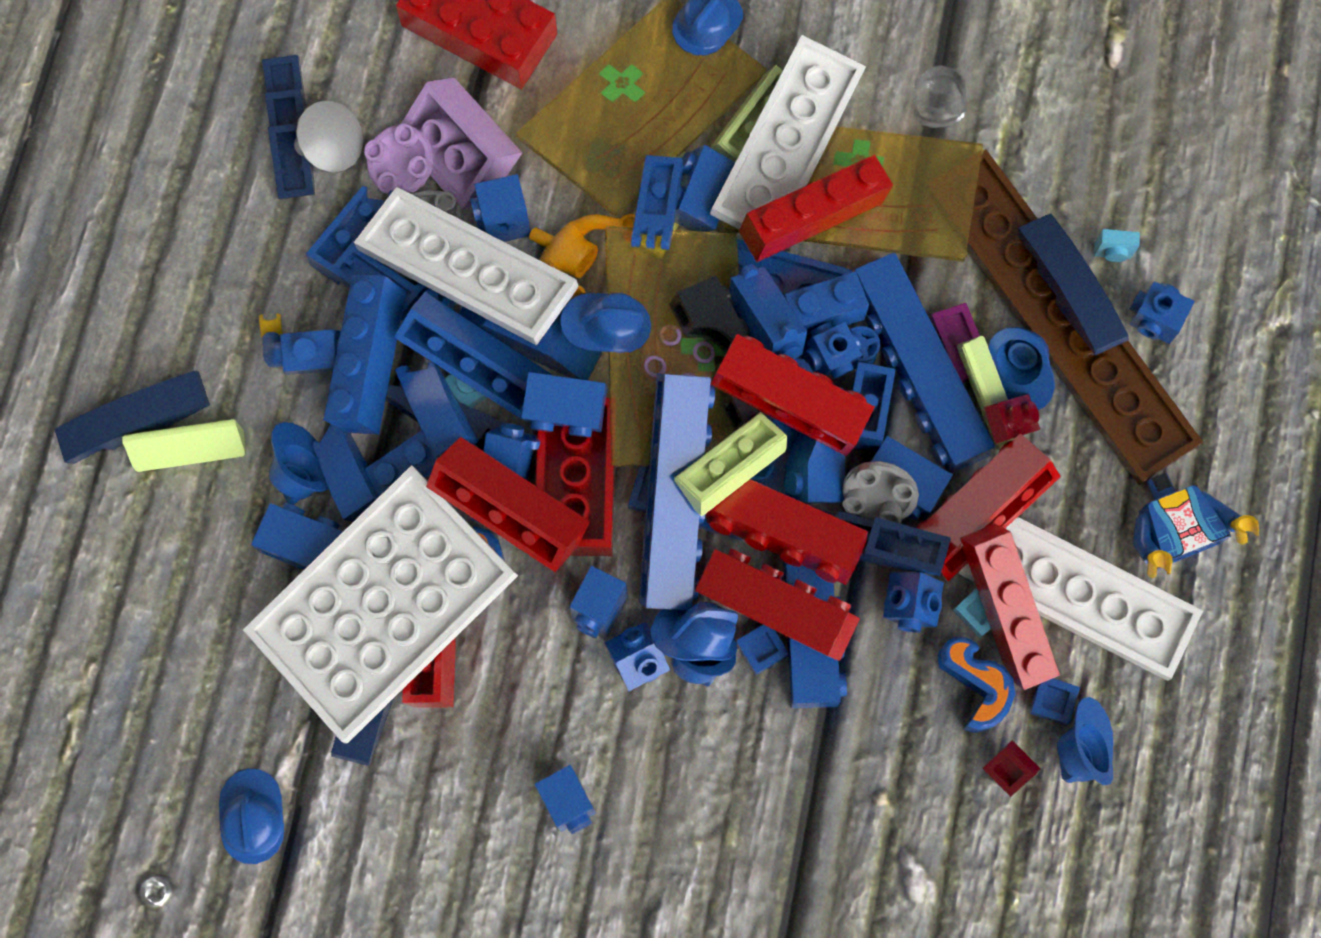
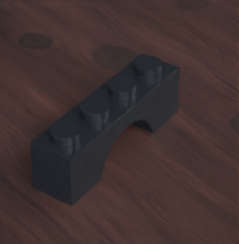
(708, 313)

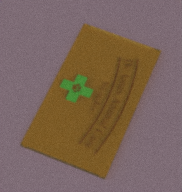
(634, 104)
(929, 199)
(653, 280)

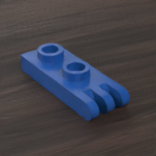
(657, 201)

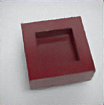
(1011, 768)

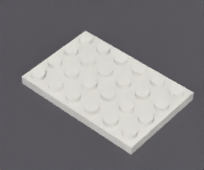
(379, 604)

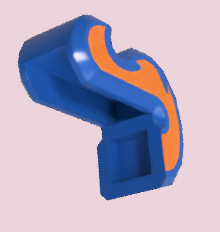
(983, 677)

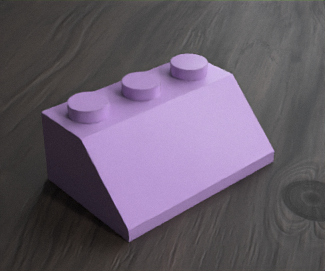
(463, 139)

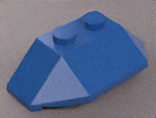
(551, 351)

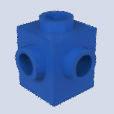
(1160, 312)
(832, 350)
(913, 600)
(636, 656)

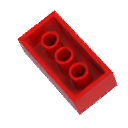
(492, 34)
(582, 478)

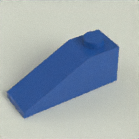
(814, 472)

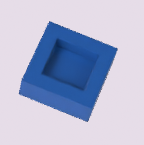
(762, 649)
(1054, 701)

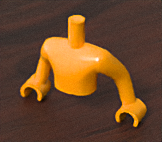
(569, 249)

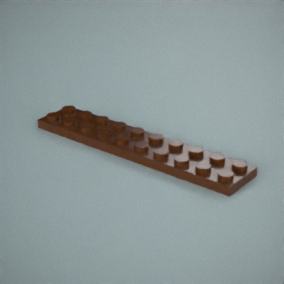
(1111, 386)

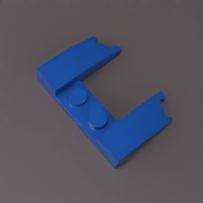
(339, 259)
(442, 423)

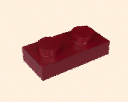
(1012, 417)

